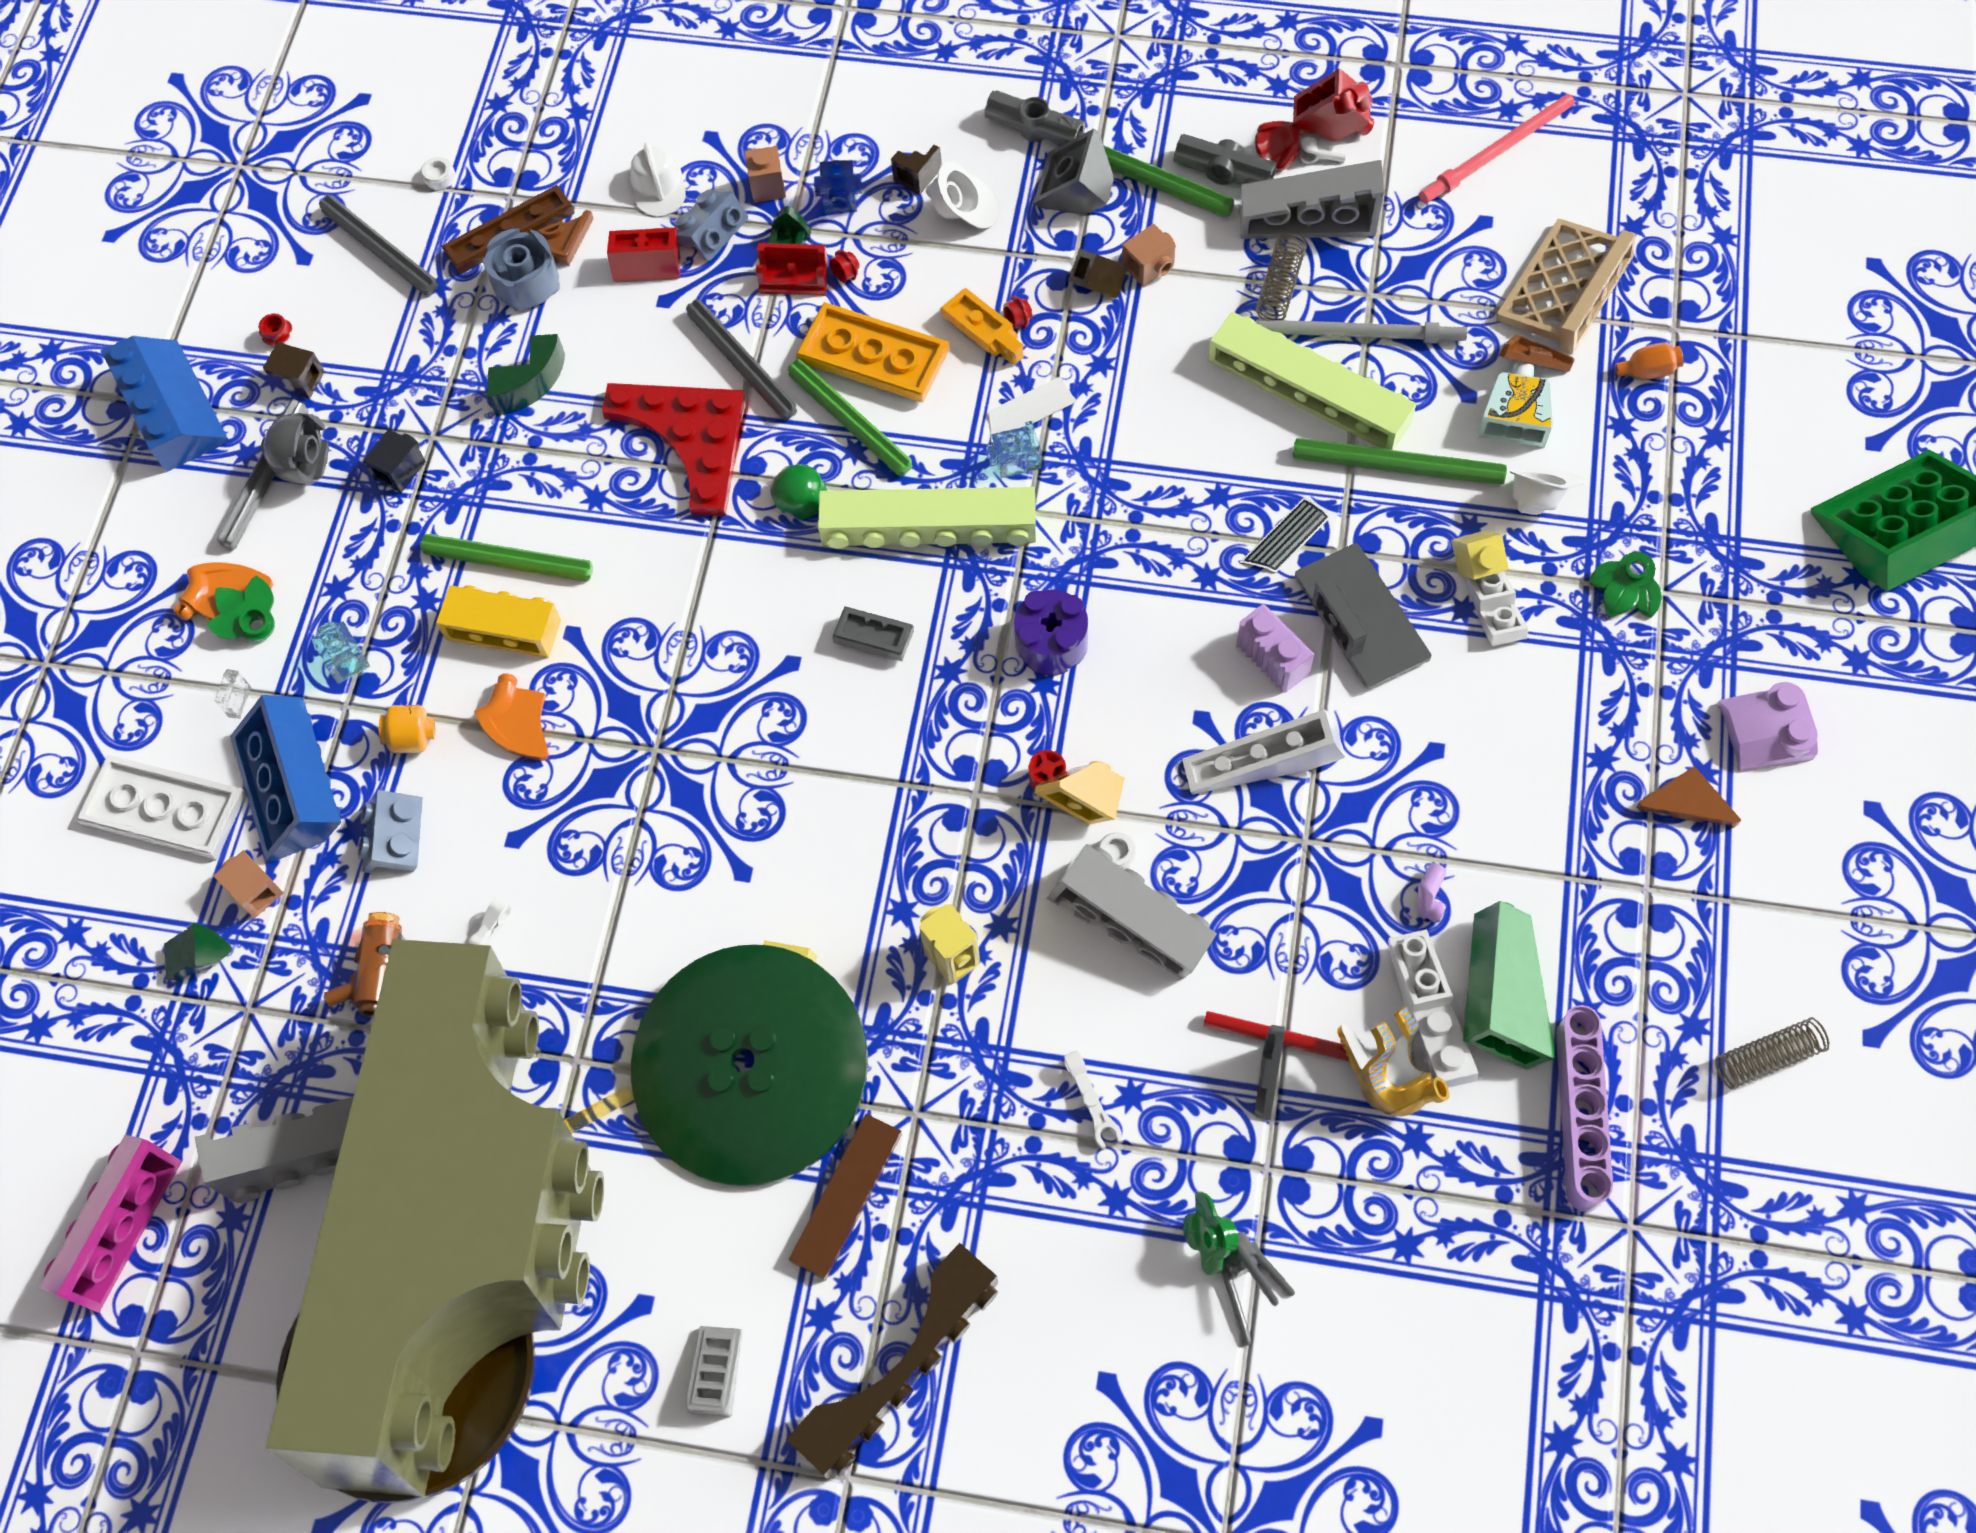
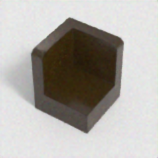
(917, 169)
(1098, 273)
(297, 366)

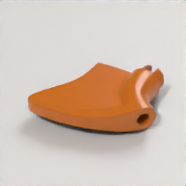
(205, 579)
(514, 719)

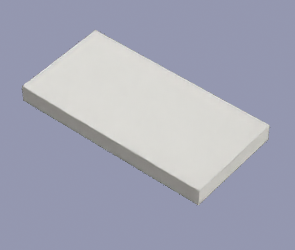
(161, 806)

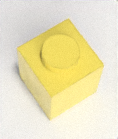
(1480, 554)

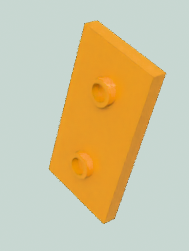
(873, 352)

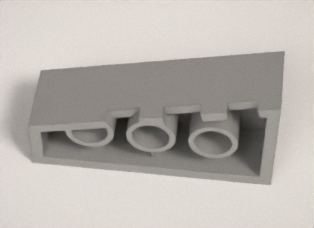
(1314, 204)
(1133, 911)
(274, 1154)

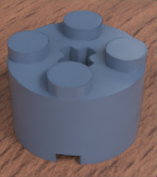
(521, 268)

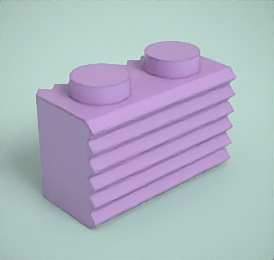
(1274, 648)

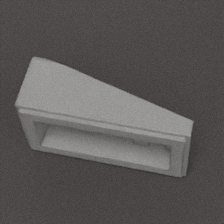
(712, 1406)

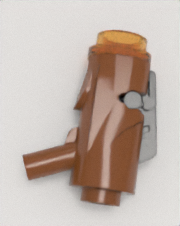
(371, 963)

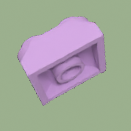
(1770, 727)

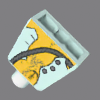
(1519, 408)

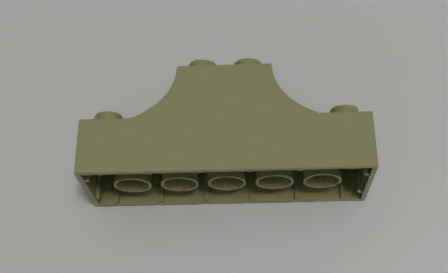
(438, 1228)

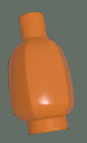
(1652, 362)

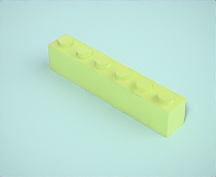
(1311, 381)
(927, 517)

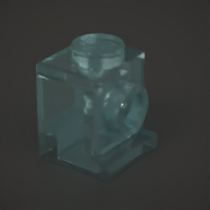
(1015, 451)
(339, 651)

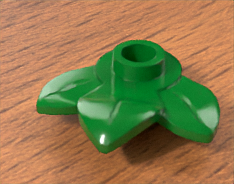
(1627, 589)
(241, 609)
(1210, 1234)

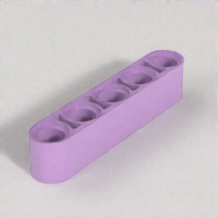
(1579, 1126)

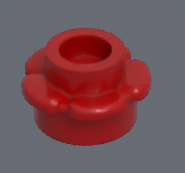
(844, 266)
(1018, 312)
(274, 329)

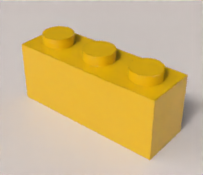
(499, 620)

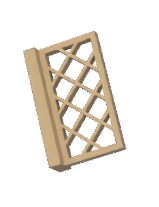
(1589, 300)

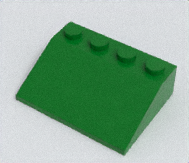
(1904, 519)

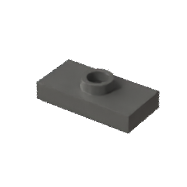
(873, 633)

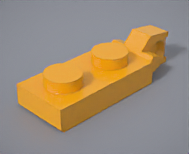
(983, 325)

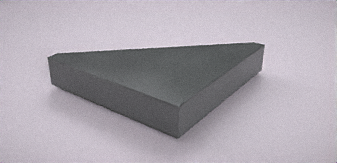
(1269, 1071)

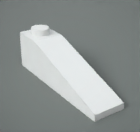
(1266, 754)

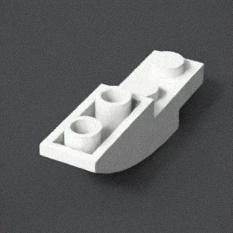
(1430, 1004)

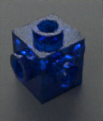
(838, 186)

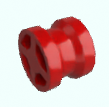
(1047, 764)

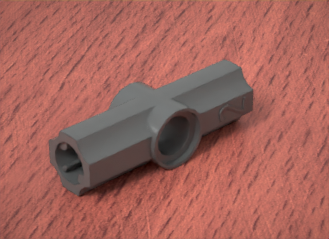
(1032, 118)
(1223, 161)

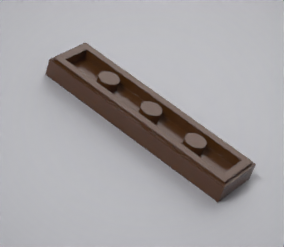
(536, 213)
(845, 1197)

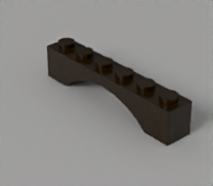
(837, 1428)

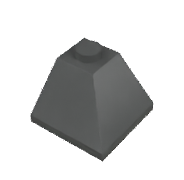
(1076, 176)

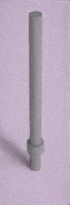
(1430, 332)

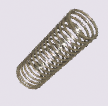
(1285, 269)
(1734, 1072)

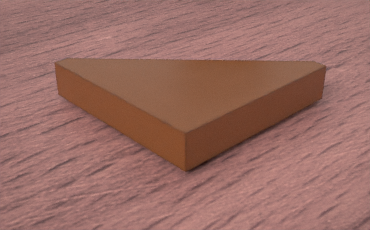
(567, 237)
(1532, 352)
(1690, 799)

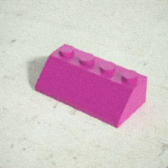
(110, 1223)

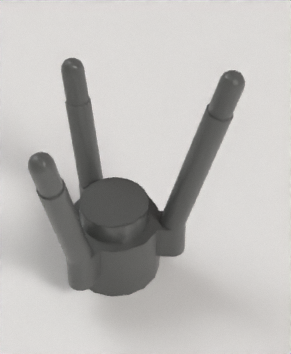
(1246, 1260)

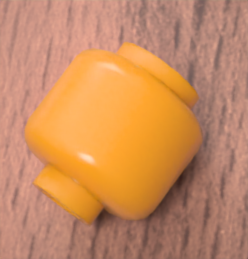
(406, 729)

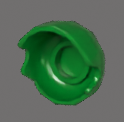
(797, 490)

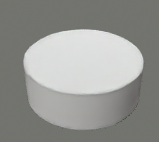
(438, 173)
(1120, 847)

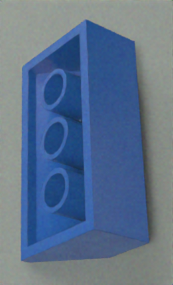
(165, 399)
(284, 776)

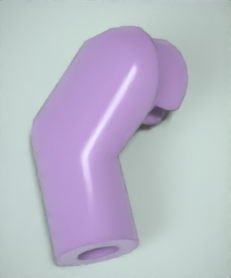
(1427, 892)

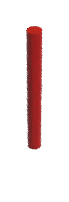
(1291, 1039)

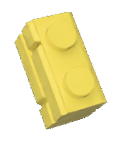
(949, 942)

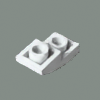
(1497, 609)

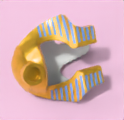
(1391, 1076)

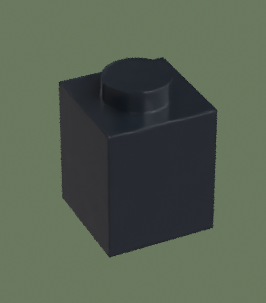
(395, 460)

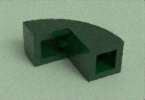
(522, 385)

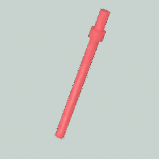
(1451, 178)

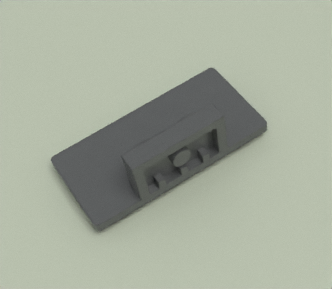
(1362, 616)

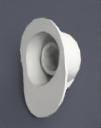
(656, 181)
(962, 196)
(1542, 488)

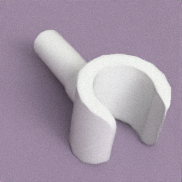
(1311, 153)

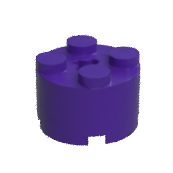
(1051, 631)

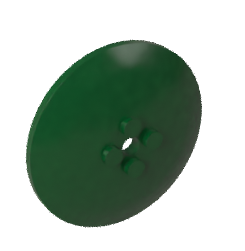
(803, 1075)

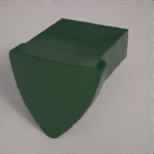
(789, 228)
(193, 950)

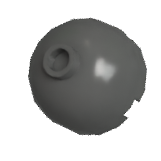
(296, 448)

